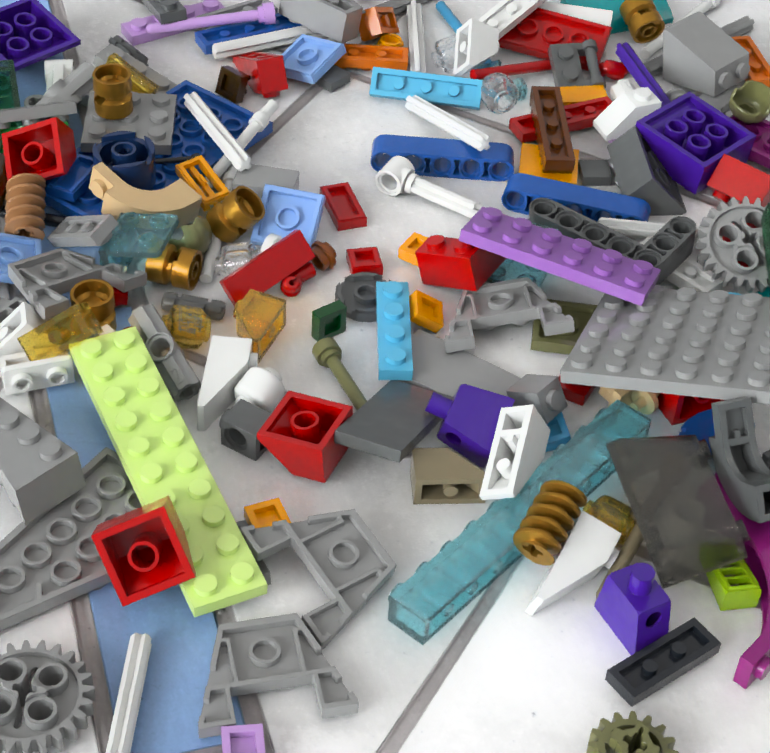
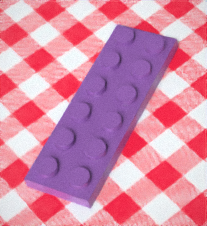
(561, 255)

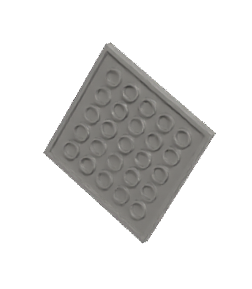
(677, 345)

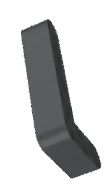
(664, 250)

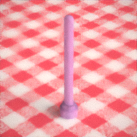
(263, 13)

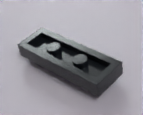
(662, 661)

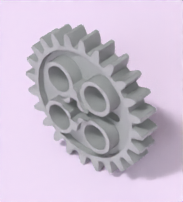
(745, 244)
(60, 705)

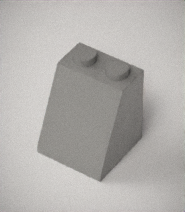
(703, 56)

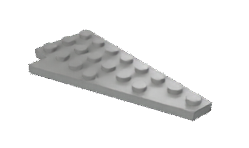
(55, 553)

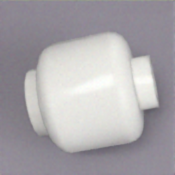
(261, 388)

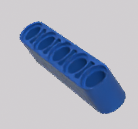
(445, 157)
(585, 200)

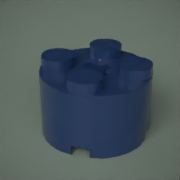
(128, 158)

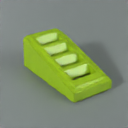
(734, 597)

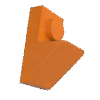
(377, 22)

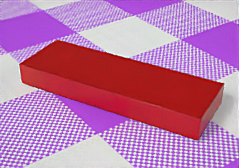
(268, 267)

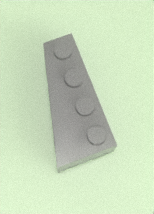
(35, 465)

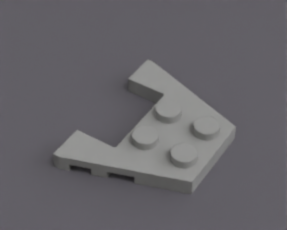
(52, 273)
(503, 304)
(340, 557)
(268, 657)

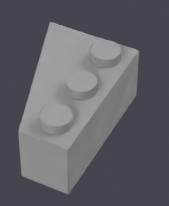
(331, 18)

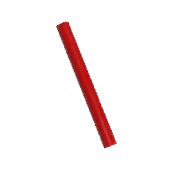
(512, 69)

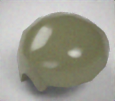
(750, 102)
(195, 236)

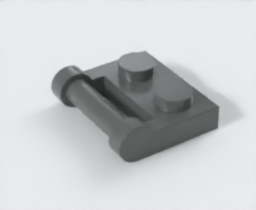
(567, 65)

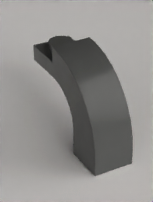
(738, 458)

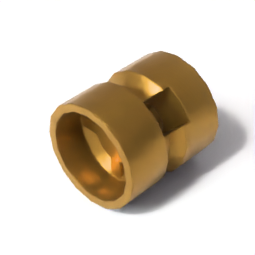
(642, 20)
(112, 91)
(236, 214)
(174, 265)
(99, 298)

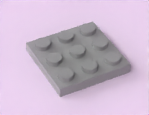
(151, 117)

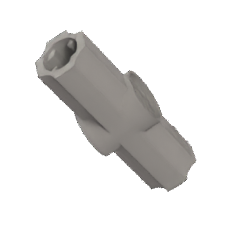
(72, 88)
(174, 365)

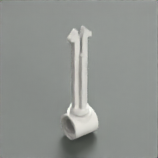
(400, 177)

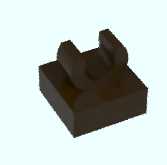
(232, 84)

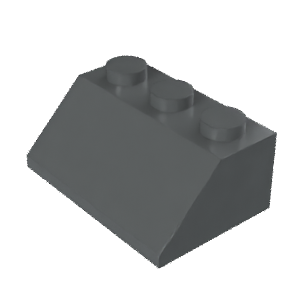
(643, 175)

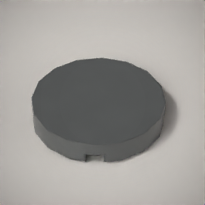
(359, 295)

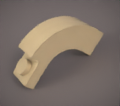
(122, 198)

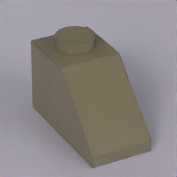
(444, 477)

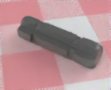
(128, 48)
(214, 309)

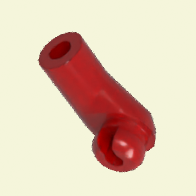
(613, 69)
(292, 284)

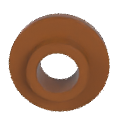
(324, 255)

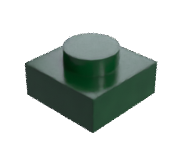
(329, 320)

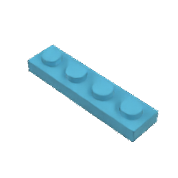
(430, 87)
(393, 331)

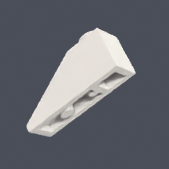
(225, 366)
(515, 451)
(581, 557)

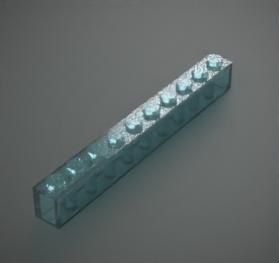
(487, 546)

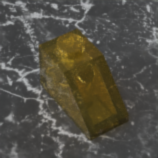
(261, 319)
(61, 333)

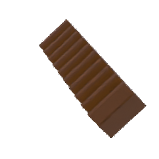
(551, 130)

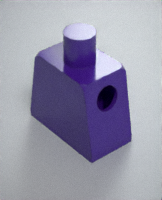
(469, 420)
(634, 606)

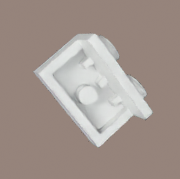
(24, 375)

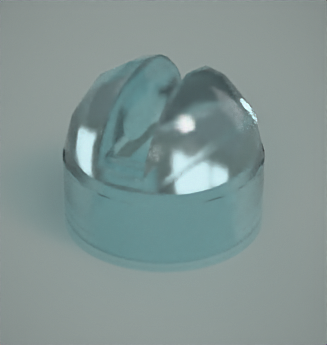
(522, 88)

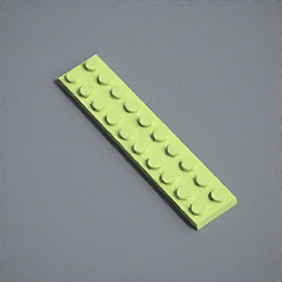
(166, 462)

